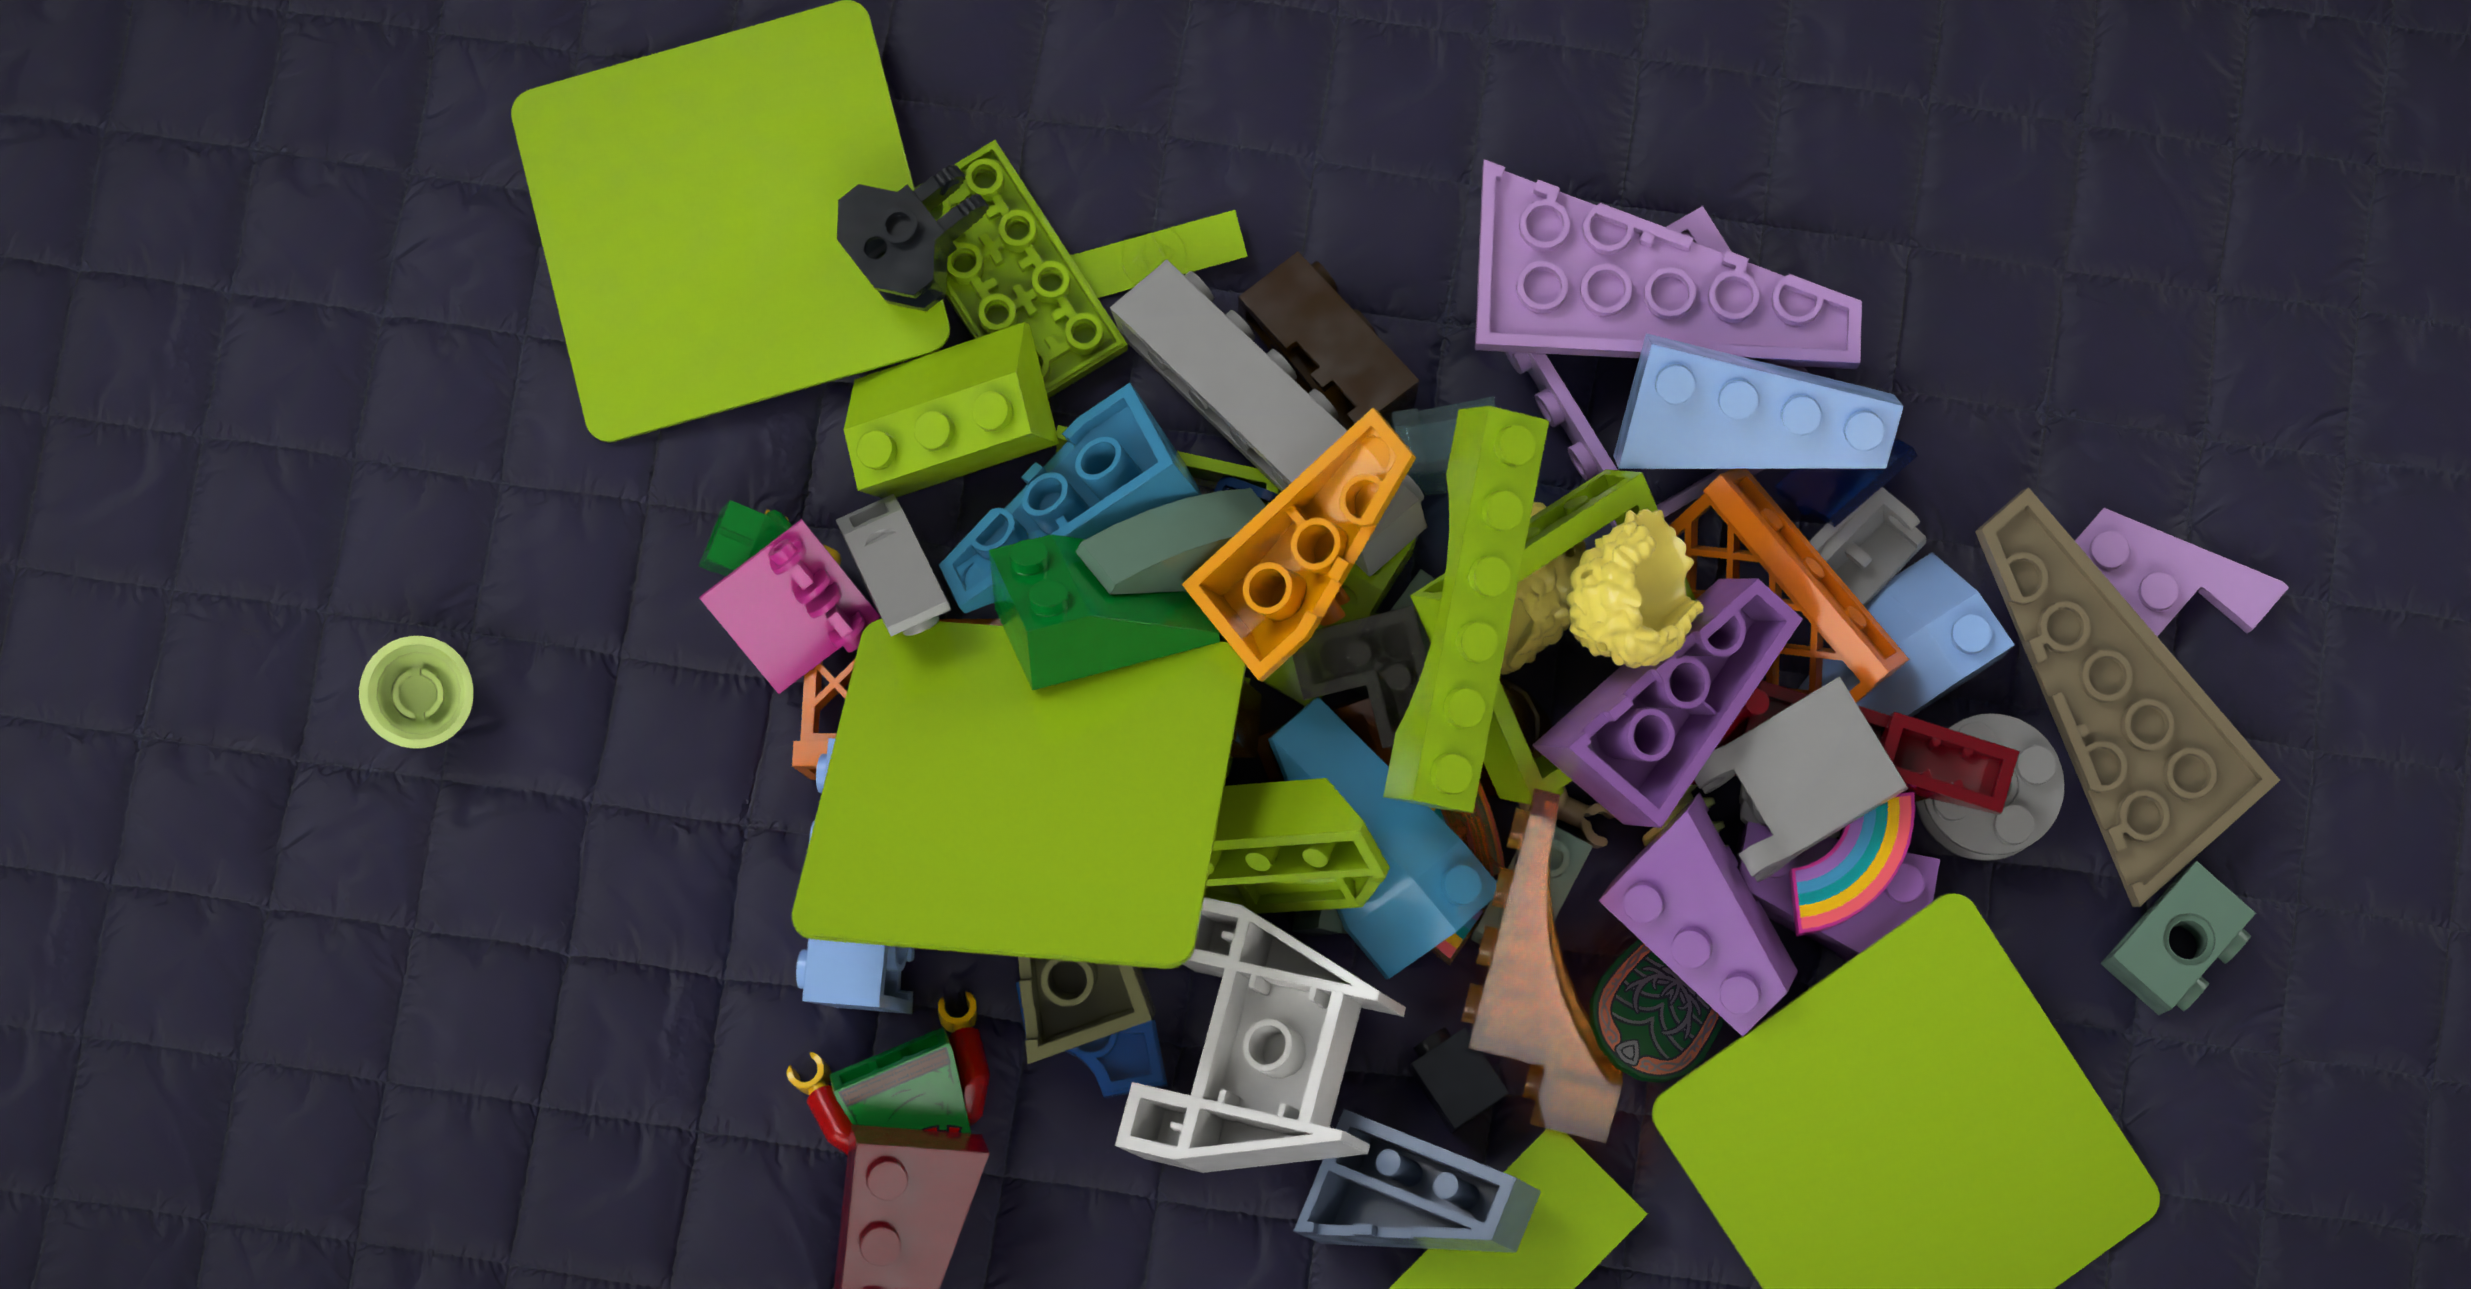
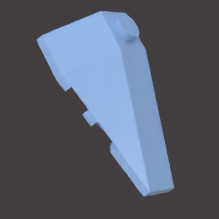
(1941, 630)

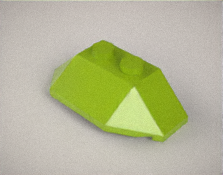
(1292, 849)

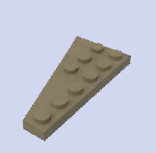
(2137, 727)

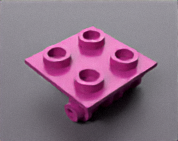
(790, 607)

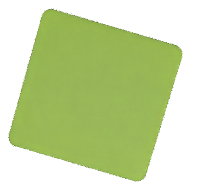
(701, 219)
(1020, 813)
(1909, 1127)

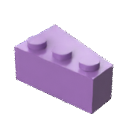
(1904, 896)
(1702, 919)

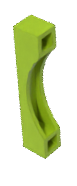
(1491, 501)

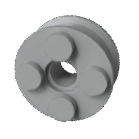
(2030, 804)

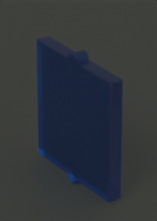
(1839, 492)

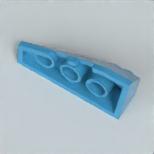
(1105, 473)
(1432, 873)

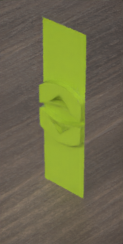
(1185, 246)

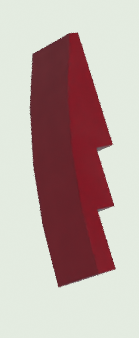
(1927, 756)

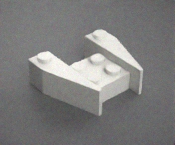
(1267, 1057)

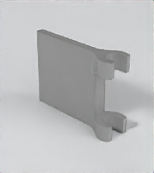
(1806, 774)

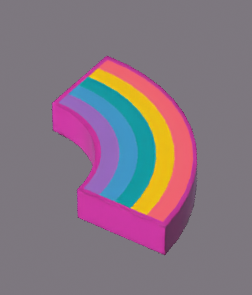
(1854, 869)

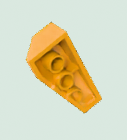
(1292, 558)

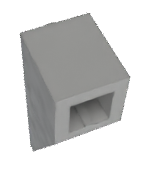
(893, 567)

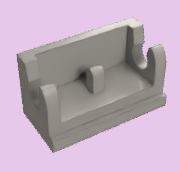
(1871, 544)

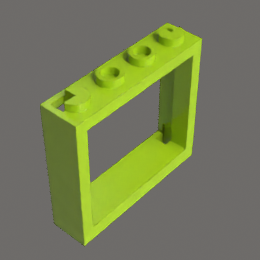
(1549, 535)

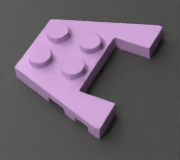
(2163, 573)

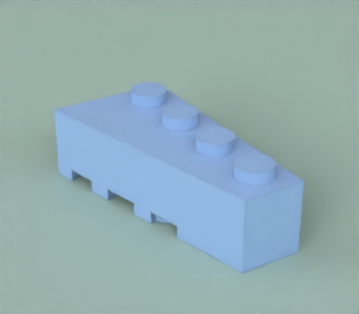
(1740, 413)

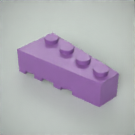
(1655, 726)

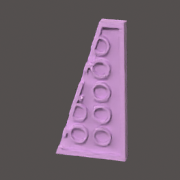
(1599, 279)

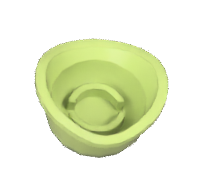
(416, 692)

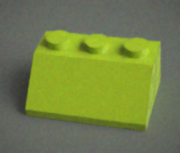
(948, 414)

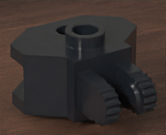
(901, 242)

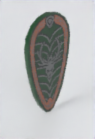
(1650, 1018)

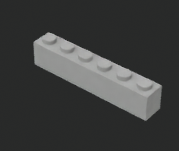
(1247, 392)

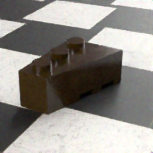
(1327, 341)

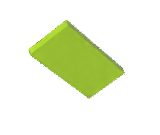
(1019, 271)
(1569, 1233)

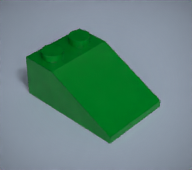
(1070, 624)

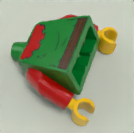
(913, 1086)

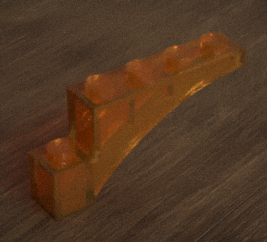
(1527, 995)

